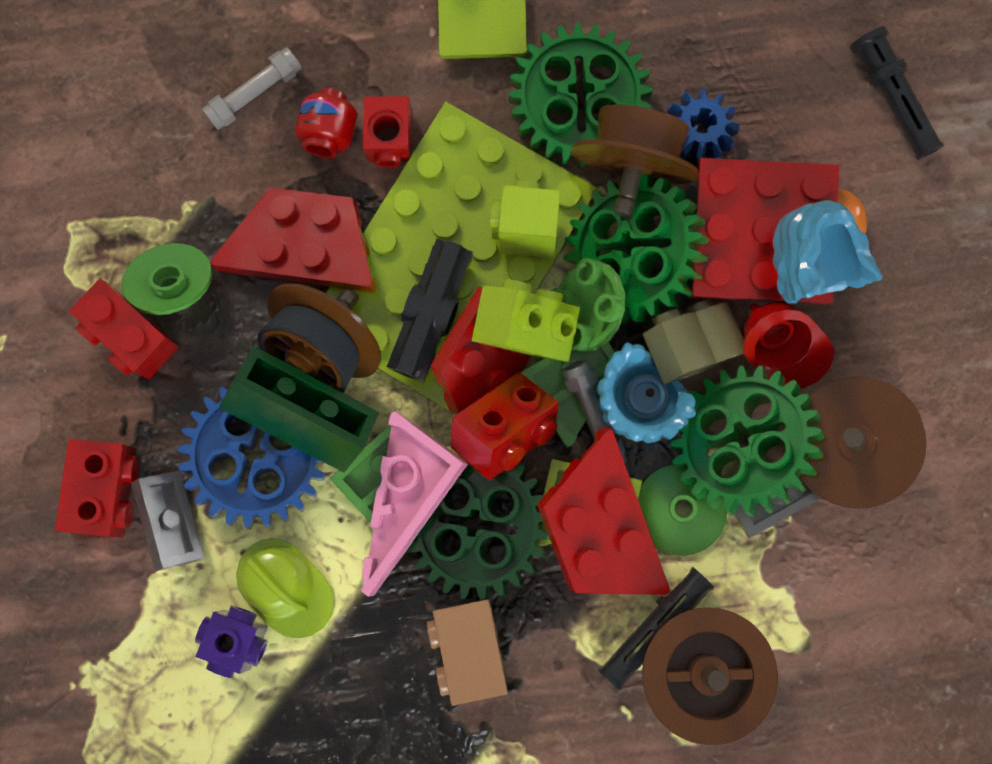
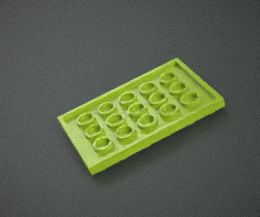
(449, 197)

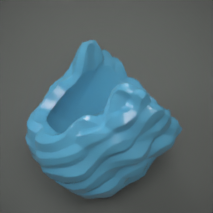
(821, 252)
(630, 409)

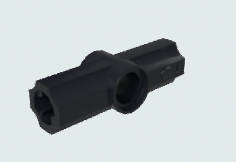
(430, 310)

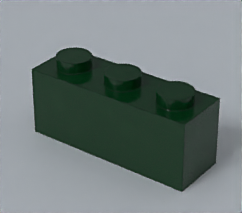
(299, 409)

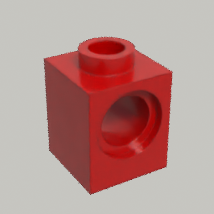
(383, 113)

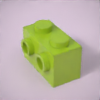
(526, 220)
(526, 321)

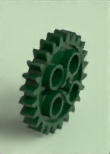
(471, 564)

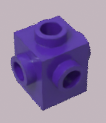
(247, 638)

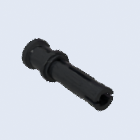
(888, 74)

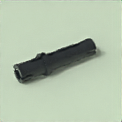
(616, 669)

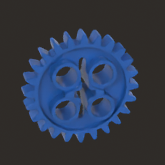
(214, 442)

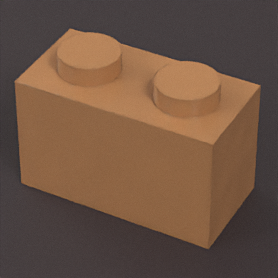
(469, 652)

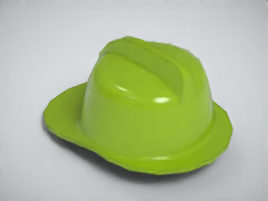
(285, 588)

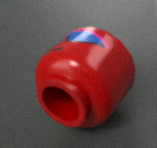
(326, 123)

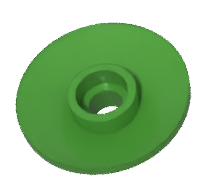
(166, 279)
(667, 529)

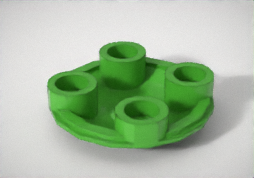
(601, 301)

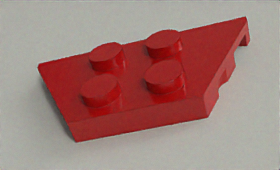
(301, 241)
(472, 368)
(601, 527)

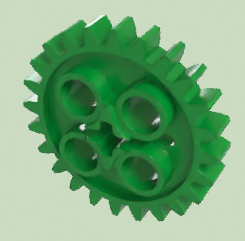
(540, 95)
(676, 224)
(756, 479)

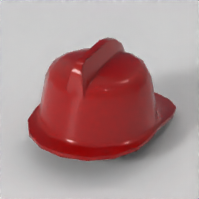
(787, 342)

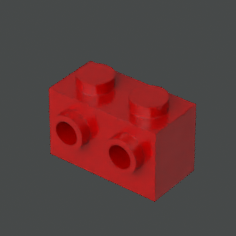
(128, 333)
(504, 425)
(97, 488)

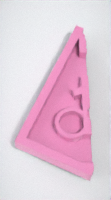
(413, 484)

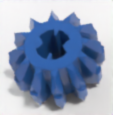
(716, 120)

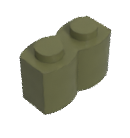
(694, 341)

